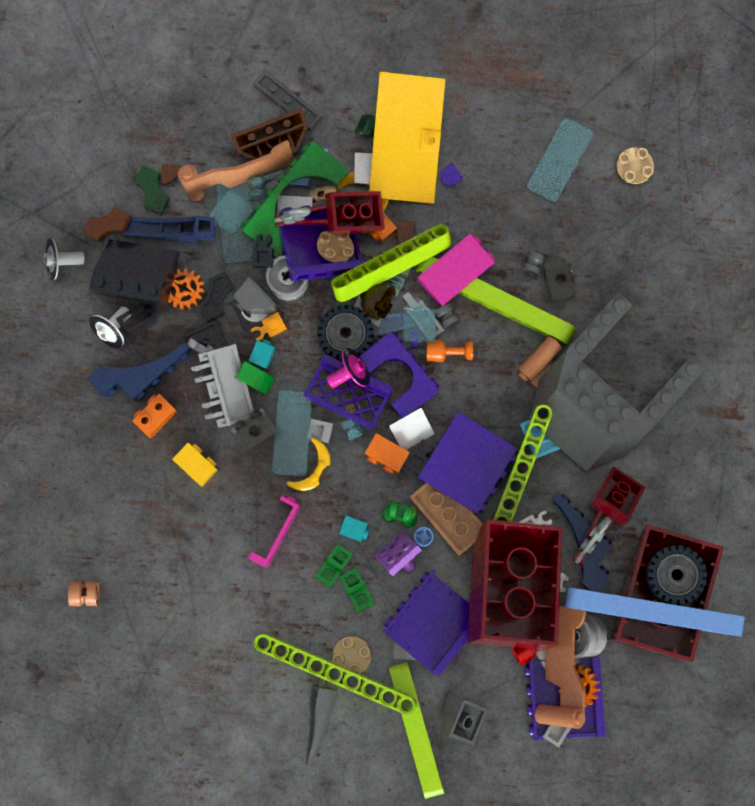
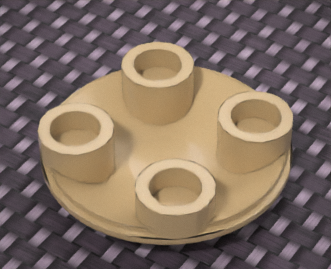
(635, 165)
(335, 247)
(352, 653)

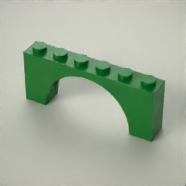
(312, 164)

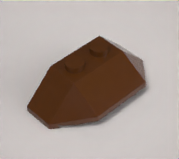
(262, 138)

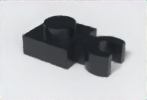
(263, 255)
(417, 460)

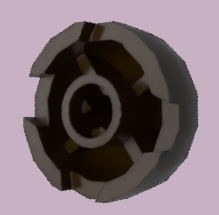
(377, 300)

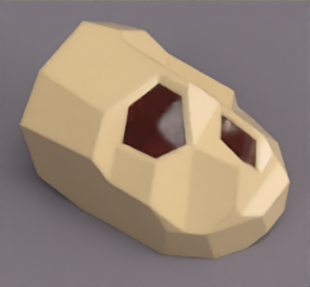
(319, 195)

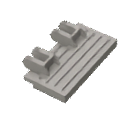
(232, 393)

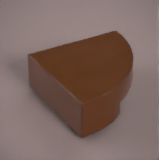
(169, 173)

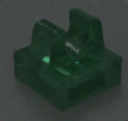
(365, 125)

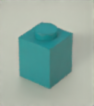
(262, 354)
(354, 529)

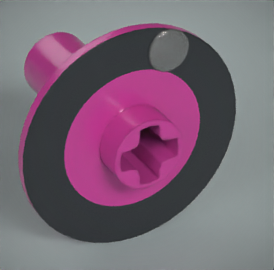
(353, 368)

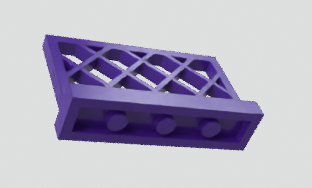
(375, 387)

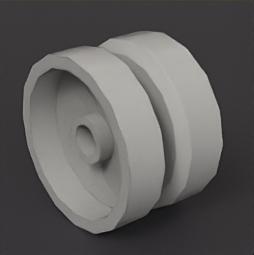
(284, 289)
(590, 637)

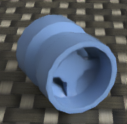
(423, 536)

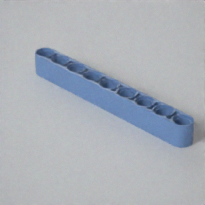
(655, 612)

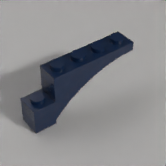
(173, 229)
(138, 379)
(592, 575)

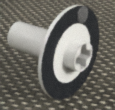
(107, 329)

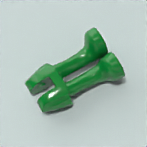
(396, 511)

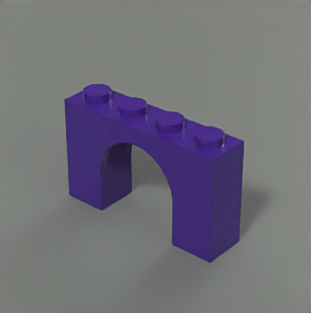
(422, 388)

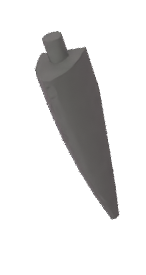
(320, 707)

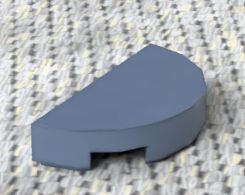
(391, 323)

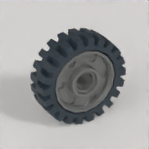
(345, 318)
(660, 575)

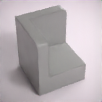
(320, 430)

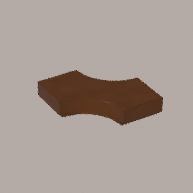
(113, 222)

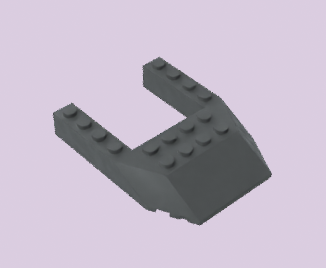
(588, 415)

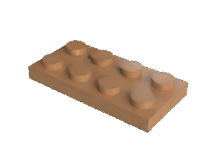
(449, 518)

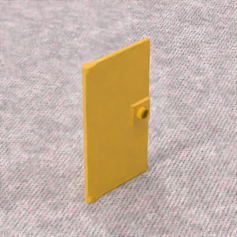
(407, 137)

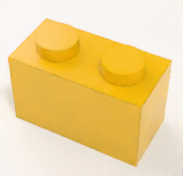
(195, 464)

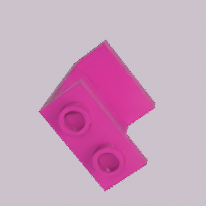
(456, 270)
(266, 562)

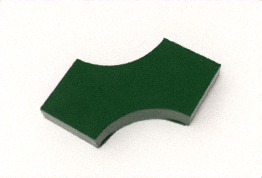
(149, 181)

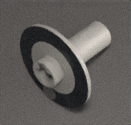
(54, 259)

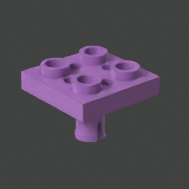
(398, 554)

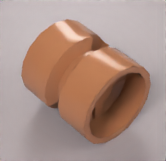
(76, 593)

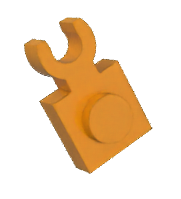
(271, 325)

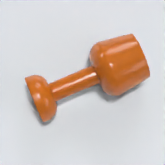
(437, 351)

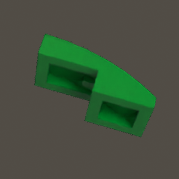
(254, 377)
(333, 566)
(357, 590)

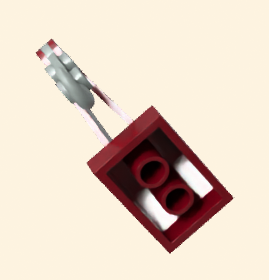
(346, 213)
(615, 502)

